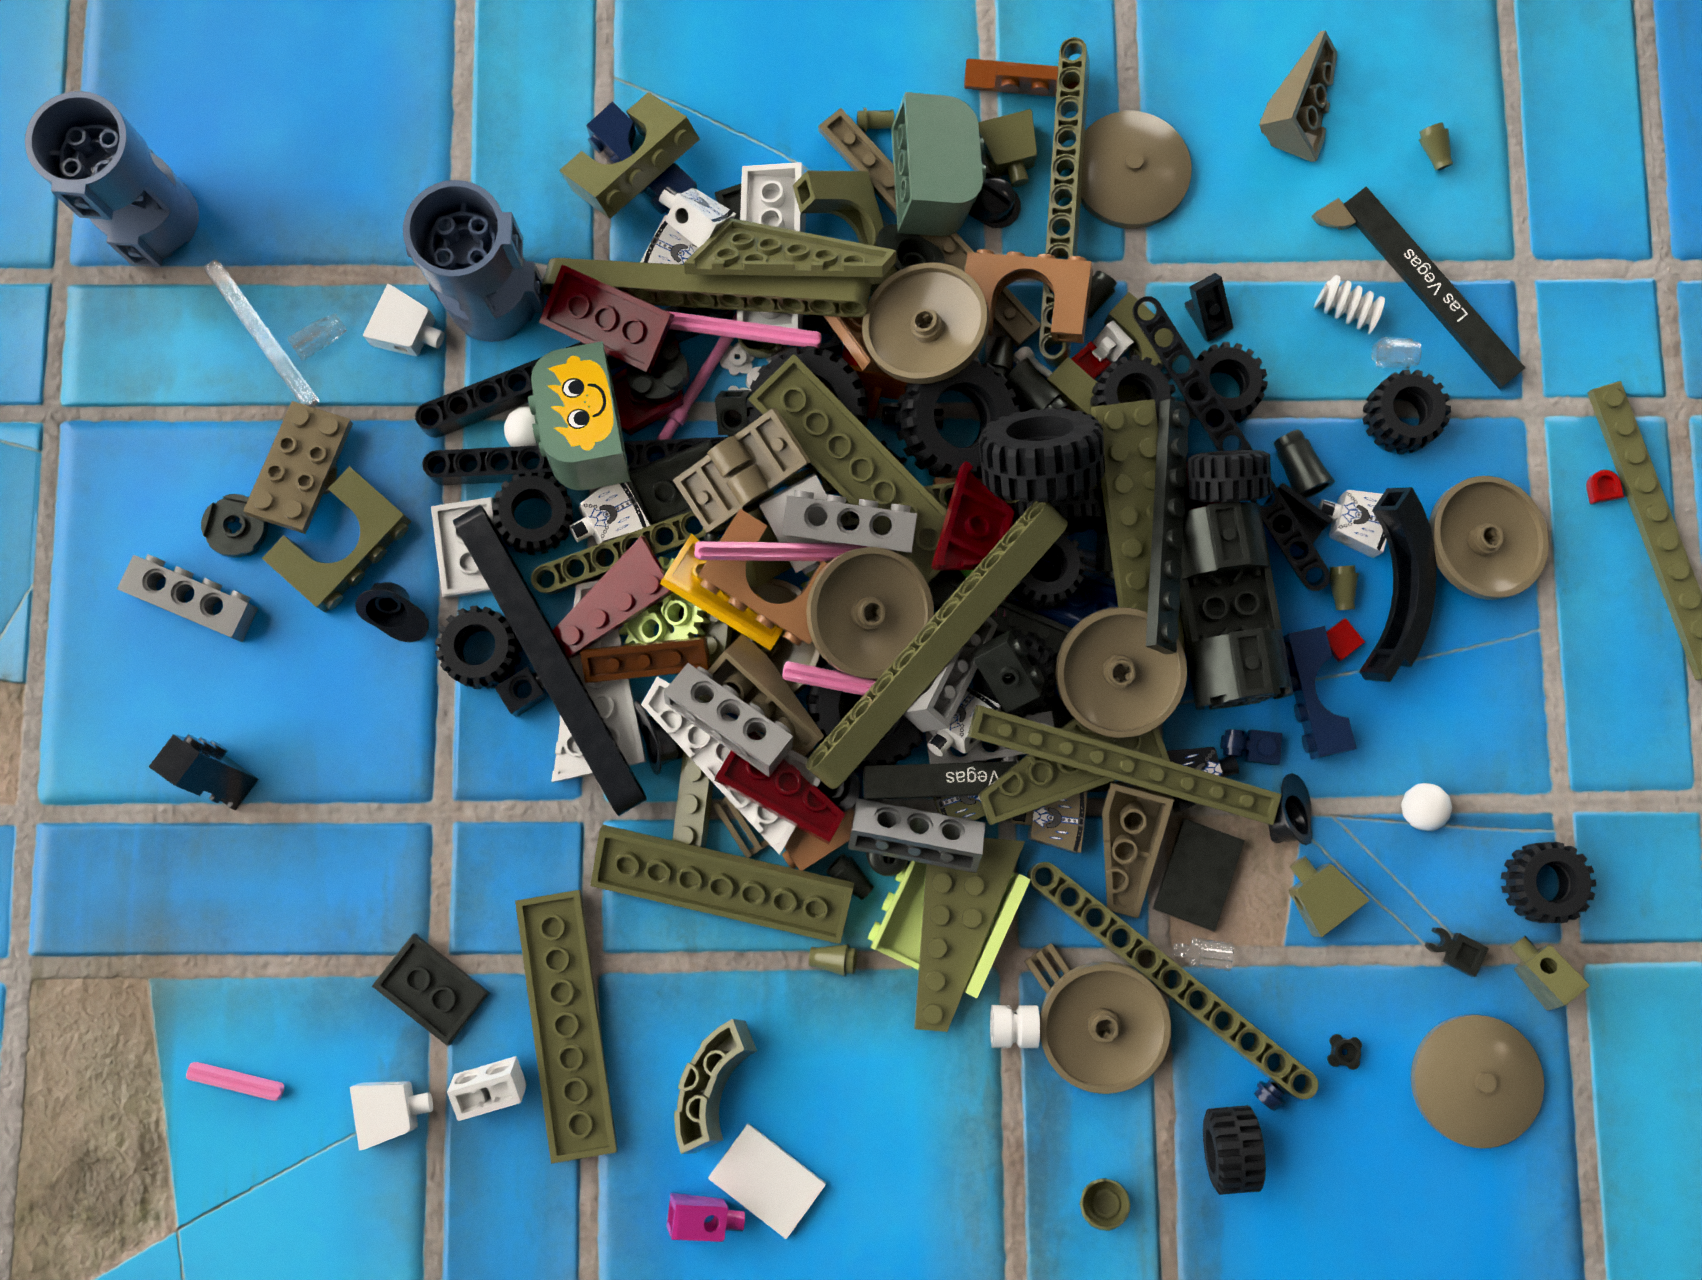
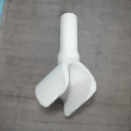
(1026, 352)

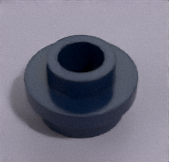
(1270, 1095)

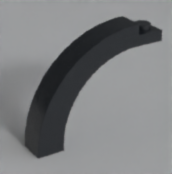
(1413, 583)

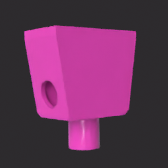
(688, 1215)

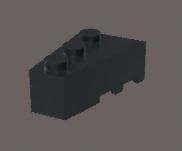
(201, 767)

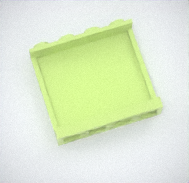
(901, 927)

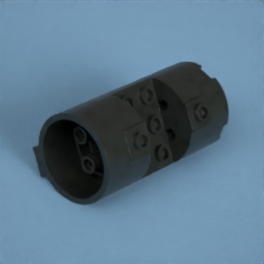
(1230, 608)

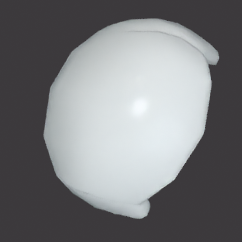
(519, 428)
(1426, 807)

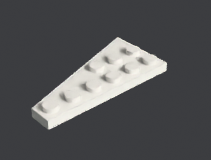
(615, 705)
(710, 756)

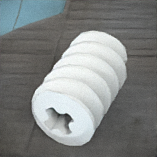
(1351, 303)

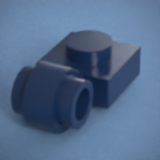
(1259, 745)

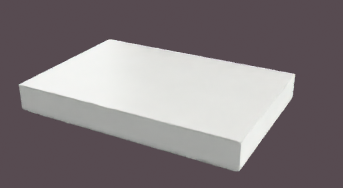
(456, 566)
(767, 1180)

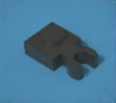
(1460, 951)

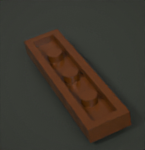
(644, 659)

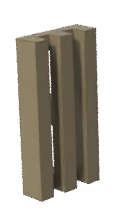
(757, 846)
(1040, 955)

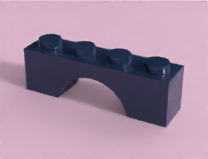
(614, 135)
(1323, 730)

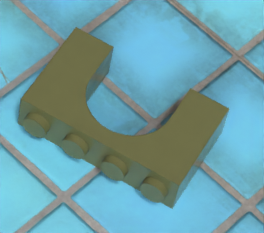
(614, 185)
(847, 196)
(1077, 385)
(327, 582)

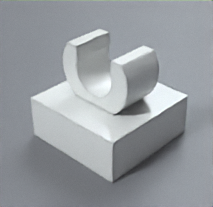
(1111, 343)

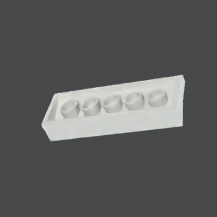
(771, 201)

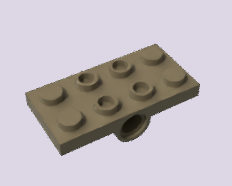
(298, 467)
(741, 470)

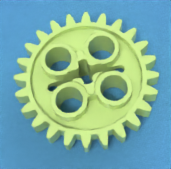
(642, 626)

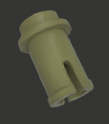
(875, 119)

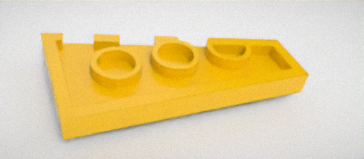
(683, 581)

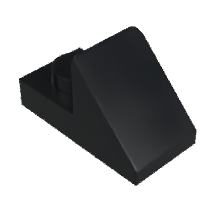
(1209, 307)

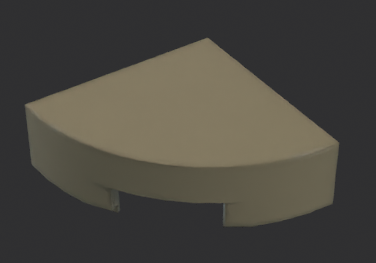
(1334, 216)

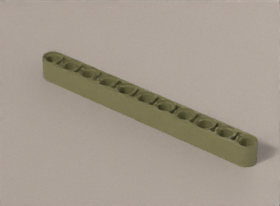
(1069, 186)
(670, 286)
(619, 545)
(936, 644)
(1186, 984)

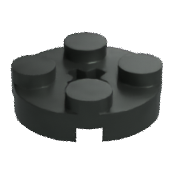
(671, 382)
(220, 537)

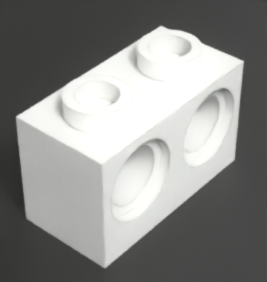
(487, 1088)

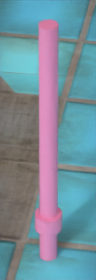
(679, 416)

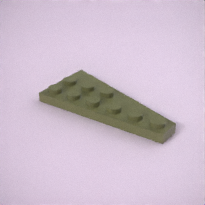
(768, 250)
(1040, 782)
(954, 927)

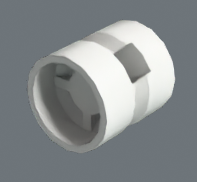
(1014, 1026)

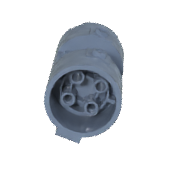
(111, 177)
(473, 259)

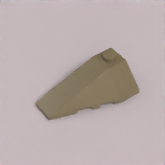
(1297, 107)
(759, 682)
(1132, 837)

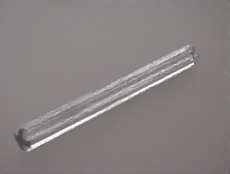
(261, 334)

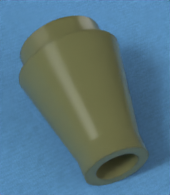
(1437, 145)
(1344, 586)
(835, 959)

